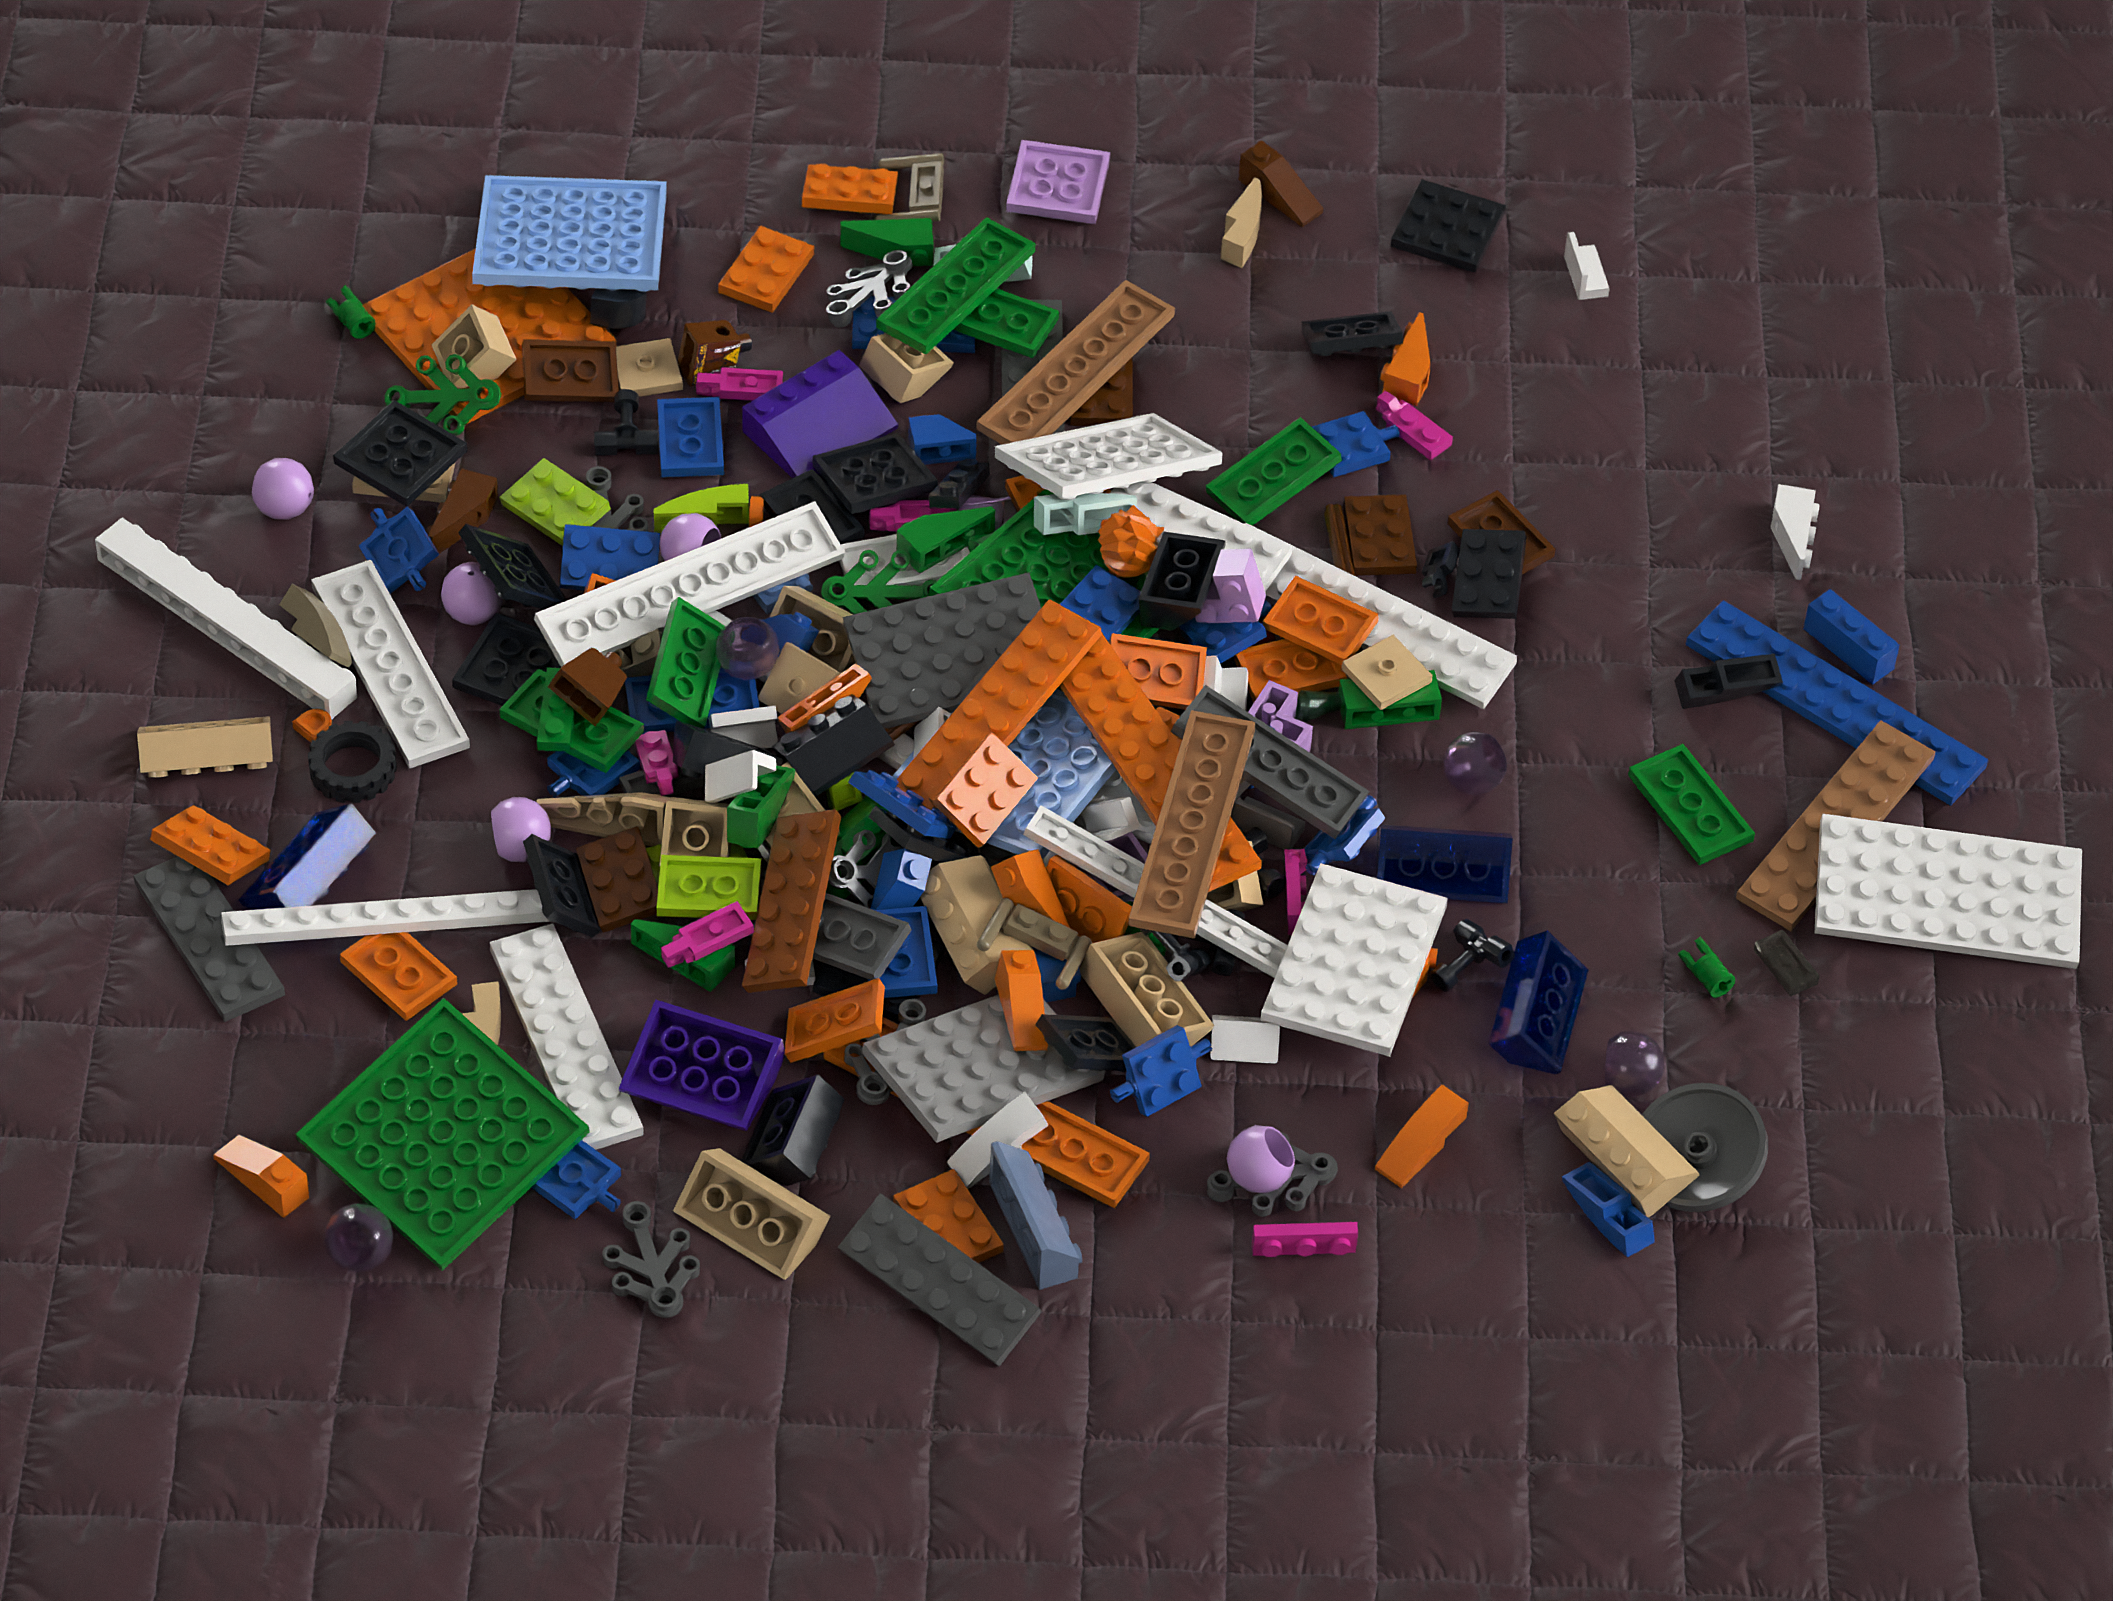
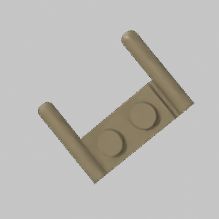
(925, 185)
(1039, 933)

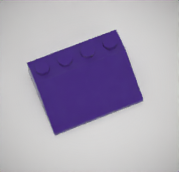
(816, 413)
(703, 1065)

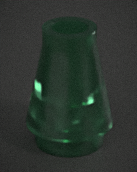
(1316, 704)

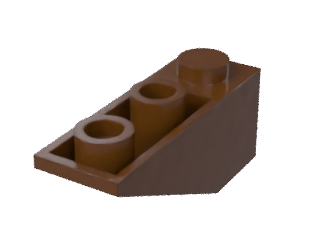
(467, 502)

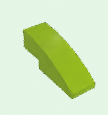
(720, 504)

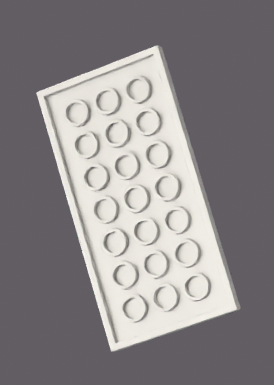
(1949, 891)

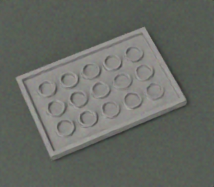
(965, 1070)

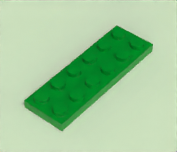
(955, 285)

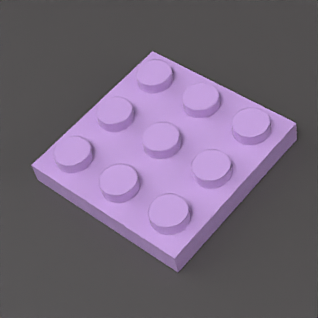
(1058, 182)

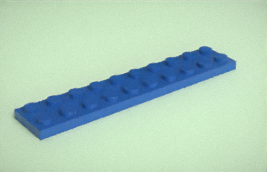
(1835, 698)

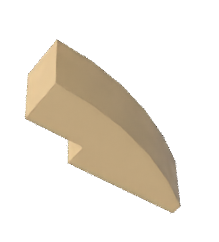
(1242, 226)
(486, 1009)

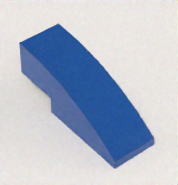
(1610, 1209)

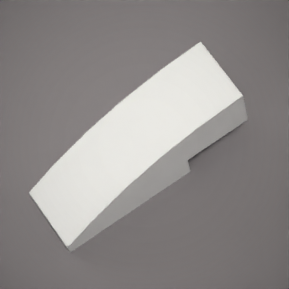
(1011, 1126)

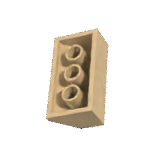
(205, 744)
(961, 902)
(1138, 992)
(1625, 1147)
(750, 1212)

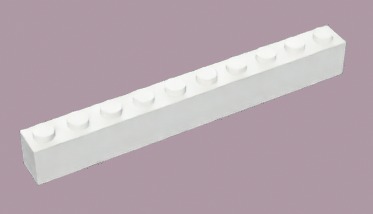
(226, 618)

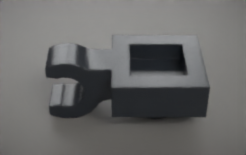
(1438, 564)

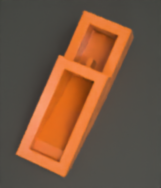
(1422, 1136)

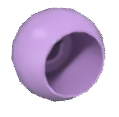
(282, 488)
(687, 534)
(470, 595)
(514, 822)
(1260, 1159)

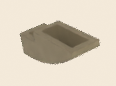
(316, 624)

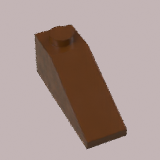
(1278, 183)

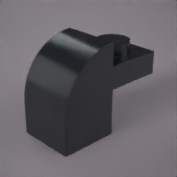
(617, 307)

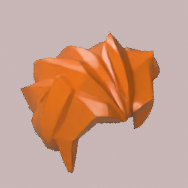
(1128, 542)

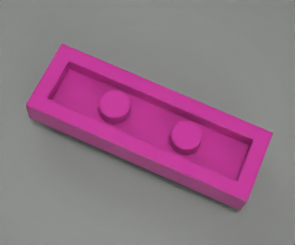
(1304, 1239)

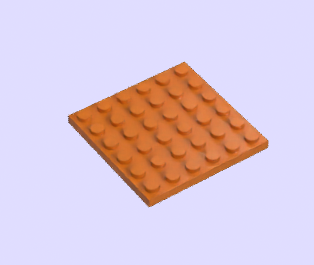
(425, 307)

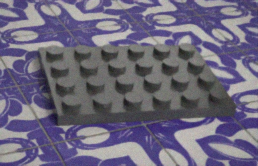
(937, 646)

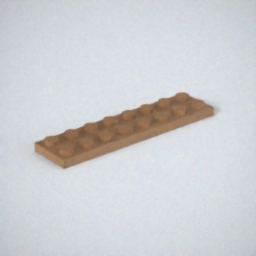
(1077, 366)
(1861, 789)
(1192, 824)

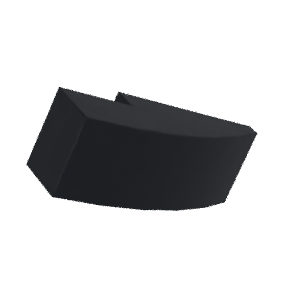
(1727, 680)

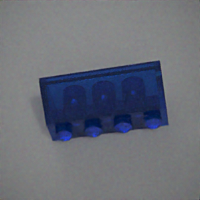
(311, 860)
(1446, 861)
(1539, 1004)

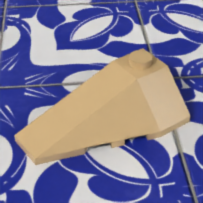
(609, 814)

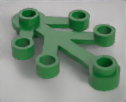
(449, 394)
(876, 590)

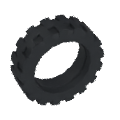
(360, 786)

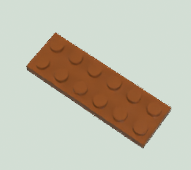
(791, 901)

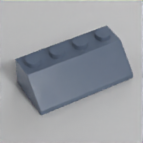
(1033, 1216)

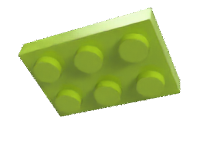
(553, 498)
(705, 884)

